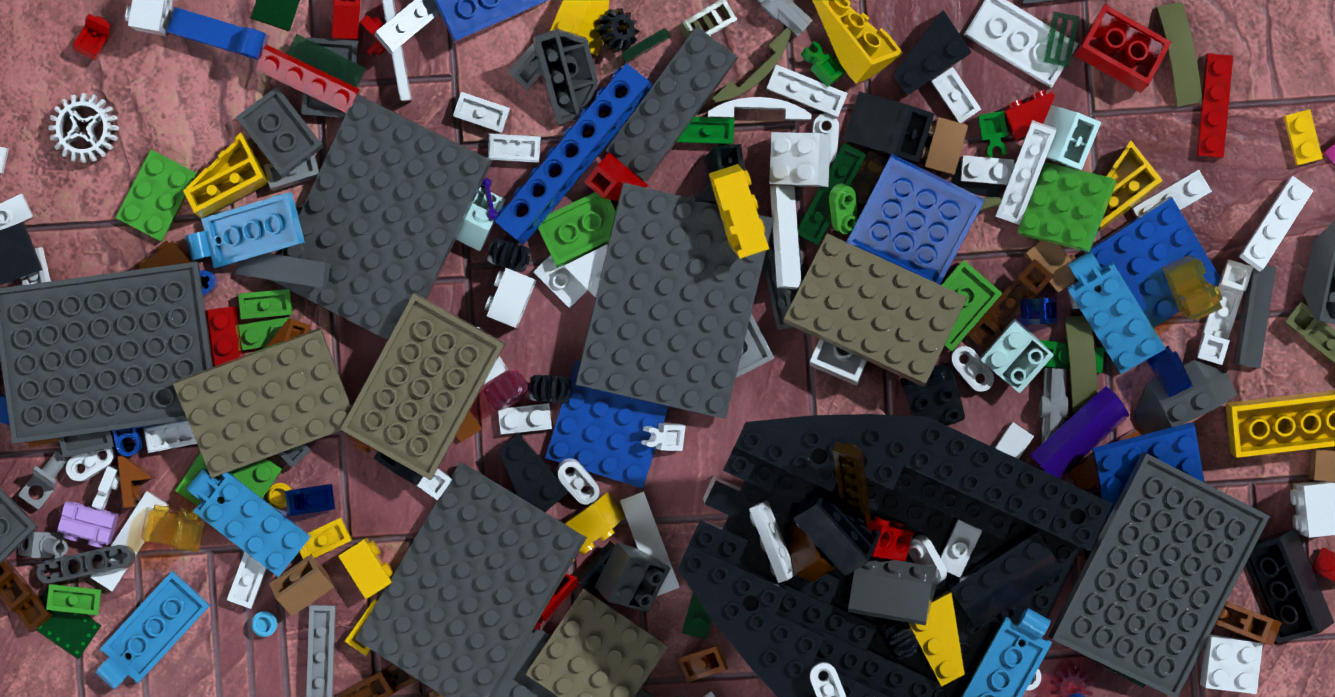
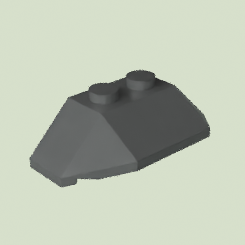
(566, 72)
(1320, 276)
(1209, 391)

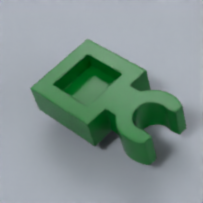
(824, 66)
(993, 128)

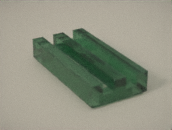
(645, 45)
(1056, 60)

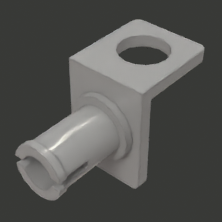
(45, 479)
(44, 545)

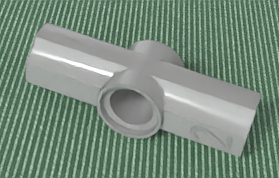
(788, 14)
(1053, 402)

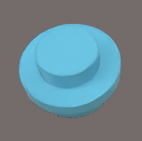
(264, 623)

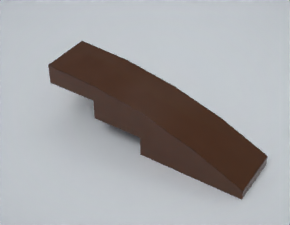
(22, 598)
(380, 683)

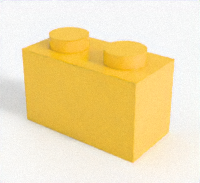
(366, 567)

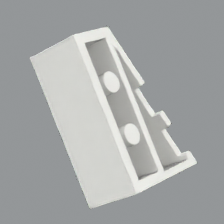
(588, 269)

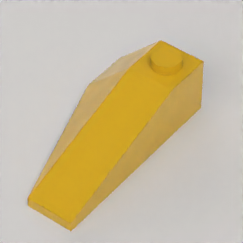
(581, 19)

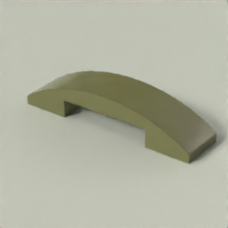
(1181, 54)
(731, 91)
(1314, 332)
(1081, 361)

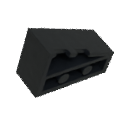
(932, 55)

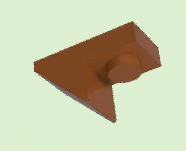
(129, 472)
(702, 663)

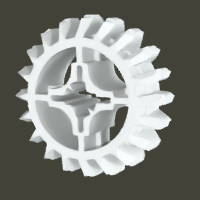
(73, 134)

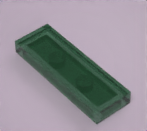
(326, 61)

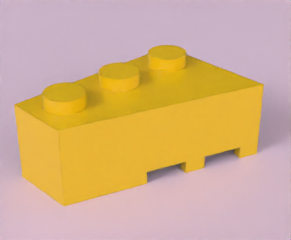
(226, 179)
(1134, 182)
(738, 211)
(596, 521)
(940, 640)

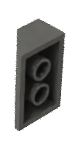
(893, 590)

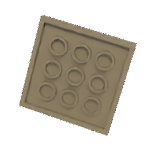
(596, 653)

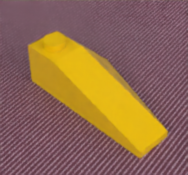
(857, 44)

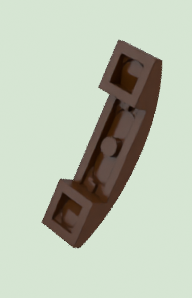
(1007, 306)

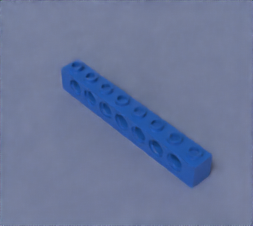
(573, 168)

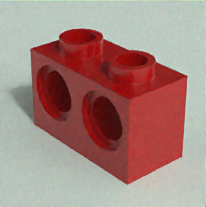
(894, 539)

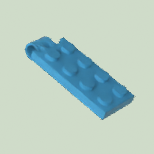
(247, 231)
(1113, 313)
(248, 520)
(151, 631)
(1006, 666)

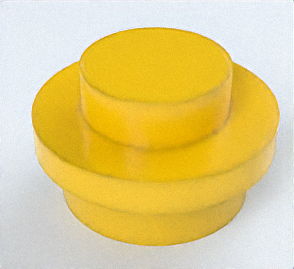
(277, 496)

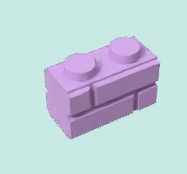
(87, 523)

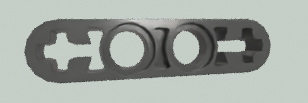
(85, 562)

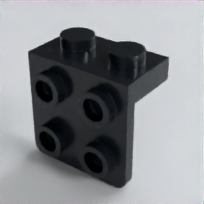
(936, 400)

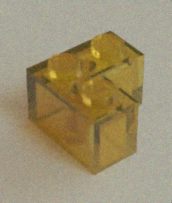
(1190, 290)
(178, 529)

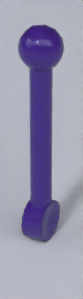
(492, 213)

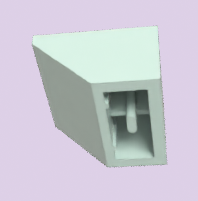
(1072, 137)
(477, 224)
(1016, 355)

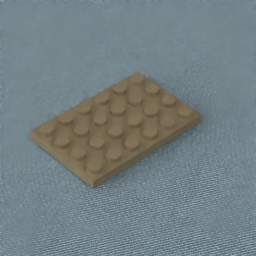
(875, 310)
(422, 386)
(264, 402)

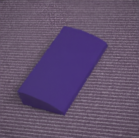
(1080, 433)

